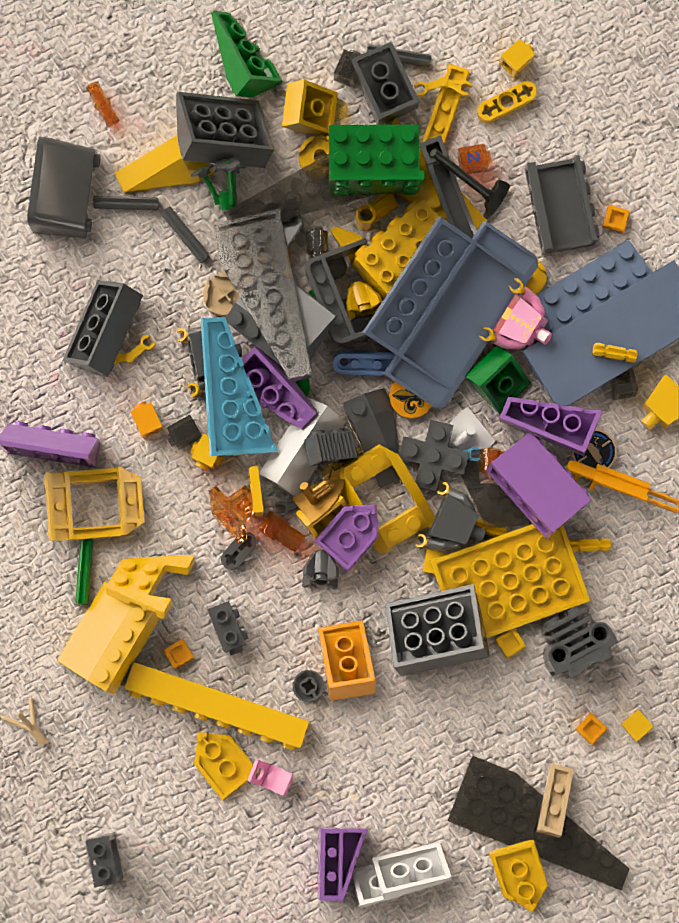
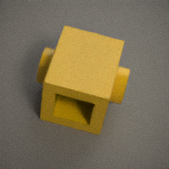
(202, 456)

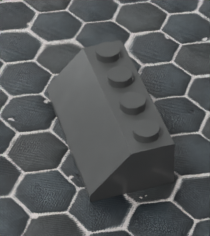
(103, 327)

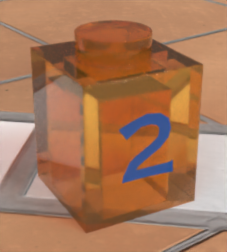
(474, 158)

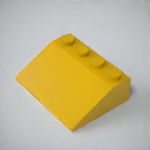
(108, 640)

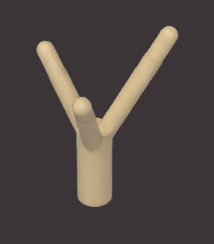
(31, 727)

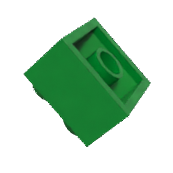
(498, 378)

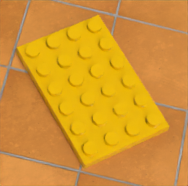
(516, 577)

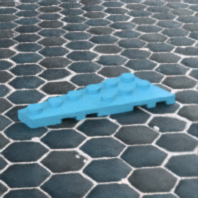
(231, 403)

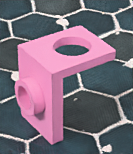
(271, 777)

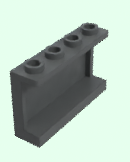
(561, 205)

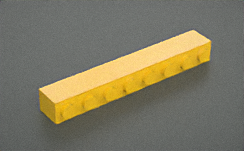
(217, 705)

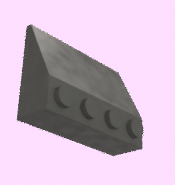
(222, 128)
(315, 317)
(436, 630)

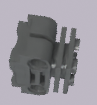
(576, 643)

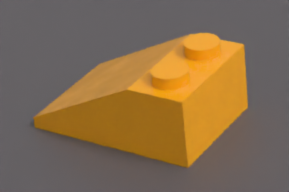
(346, 660)

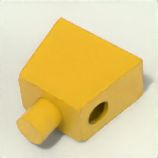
(662, 404)

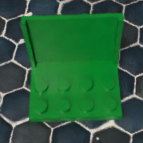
(374, 159)

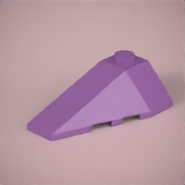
(275, 389)

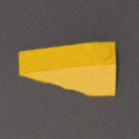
(159, 169)

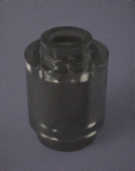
(316, 242)

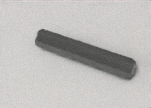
(409, 57)
(126, 202)
(185, 234)

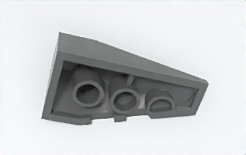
(374, 425)

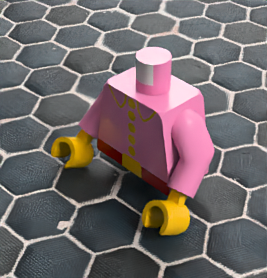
(521, 322)

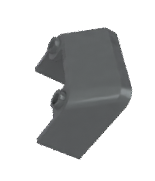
(321, 275)

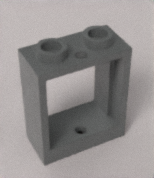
(106, 855)

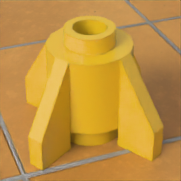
(361, 300)

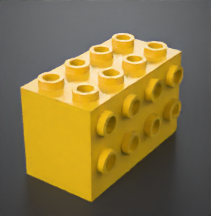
(391, 250)

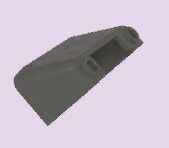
(61, 188)

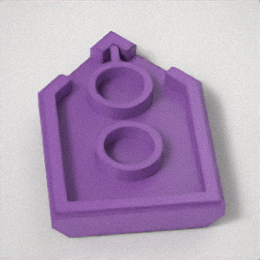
(350, 534)

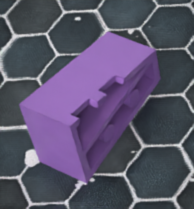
(336, 860)

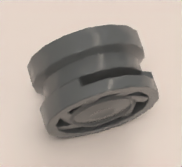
(308, 686)

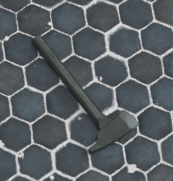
(493, 198)

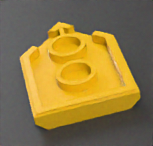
(222, 763)
(520, 873)

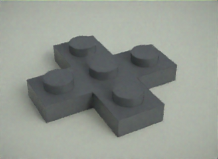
(434, 455)

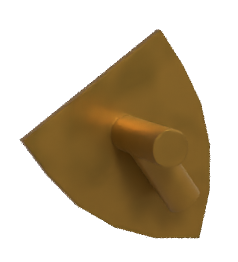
(318, 498)

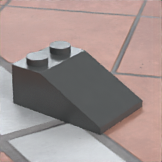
(385, 83)

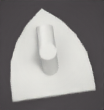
(469, 433)

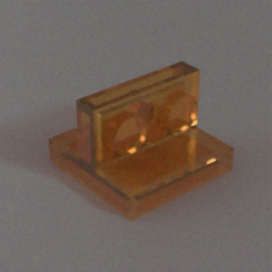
(232, 511)

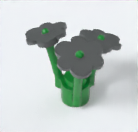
(227, 197)

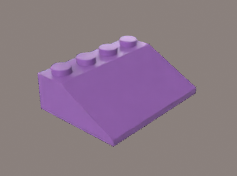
(50, 445)

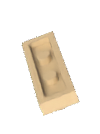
(555, 800)

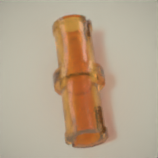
(102, 104)

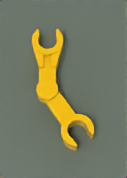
(443, 82)
(132, 355)

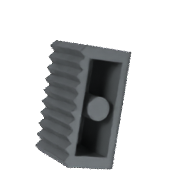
(330, 447)

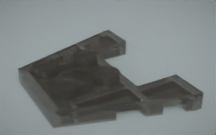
(491, 501)

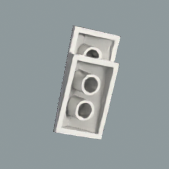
(290, 464)
(400, 874)

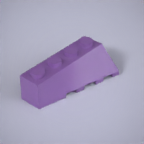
(555, 423)

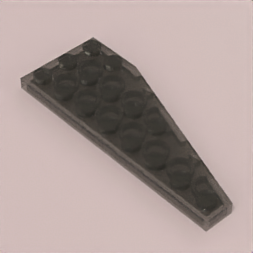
(260, 269)
(509, 809)

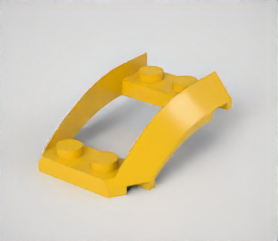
(60, 508)
(406, 523)

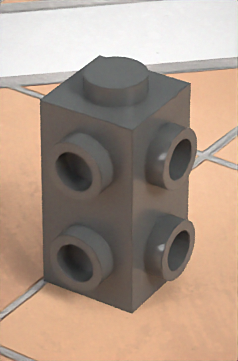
(227, 628)

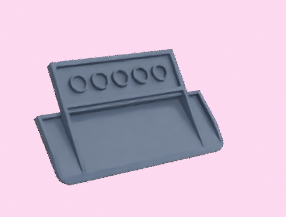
(443, 303)
(606, 303)

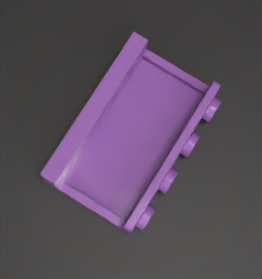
(538, 484)

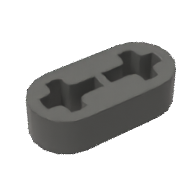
(242, 556)

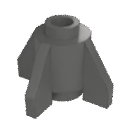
(320, 570)

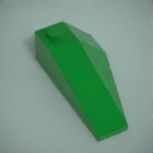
(243, 65)

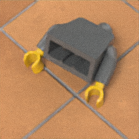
(193, 339)
(452, 522)

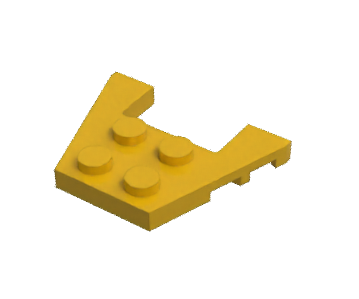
(139, 577)

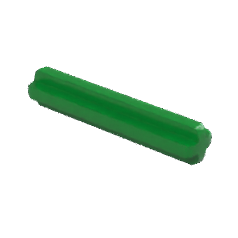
(84, 571)

